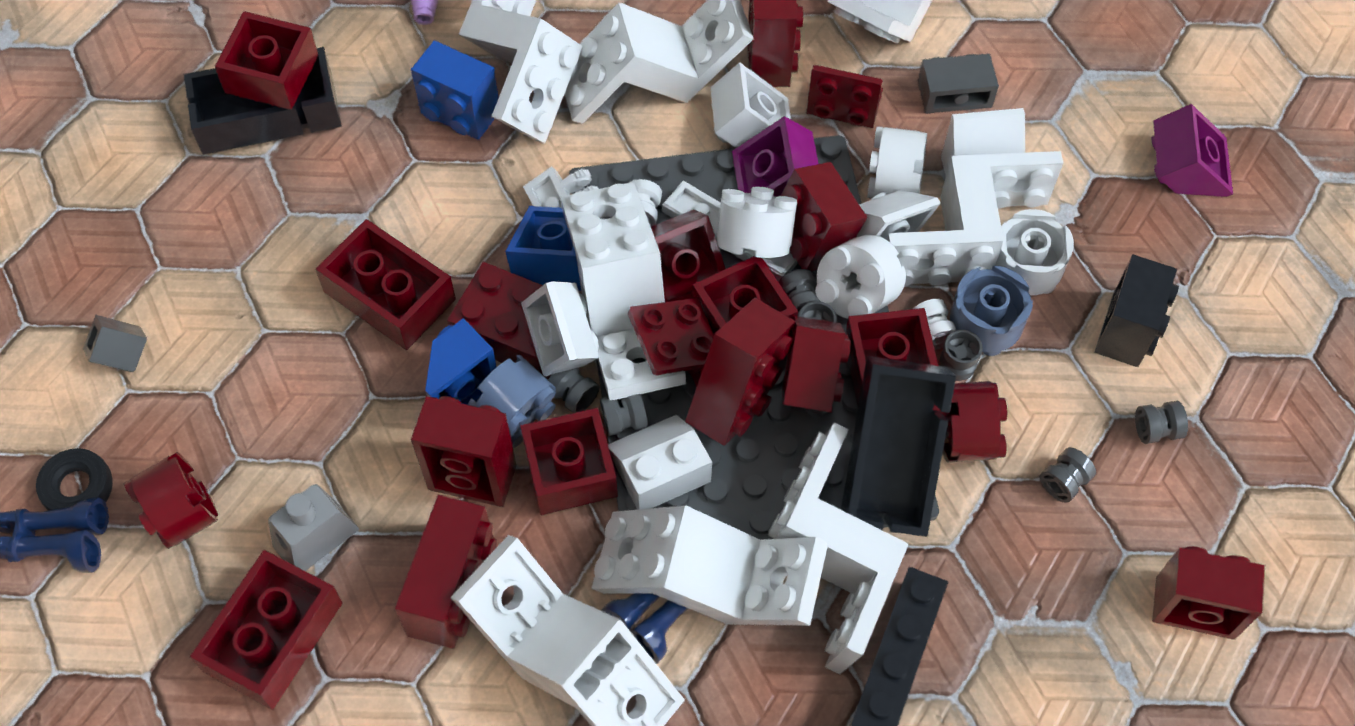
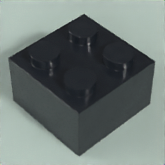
(1138, 311)

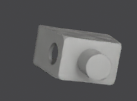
(309, 527)

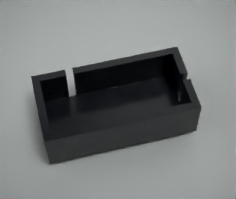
(231, 122)
(898, 444)

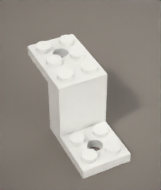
(884, 17)
(655, 54)
(539, 59)
(970, 206)
(617, 271)
(856, 555)
(710, 566)
(565, 643)

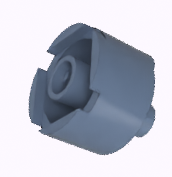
(993, 307)
(519, 393)

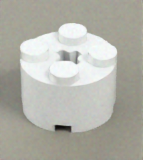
(898, 161)
(756, 222)
(1036, 249)
(860, 276)

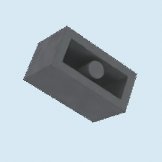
(957, 83)

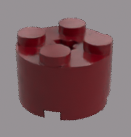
(975, 423)
(172, 500)

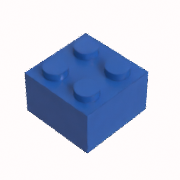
(455, 89)

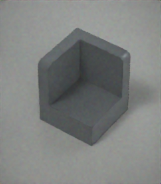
(114, 343)

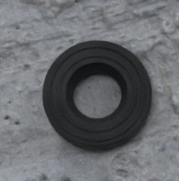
(64, 463)

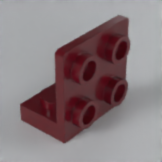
(844, 96)
(673, 336)

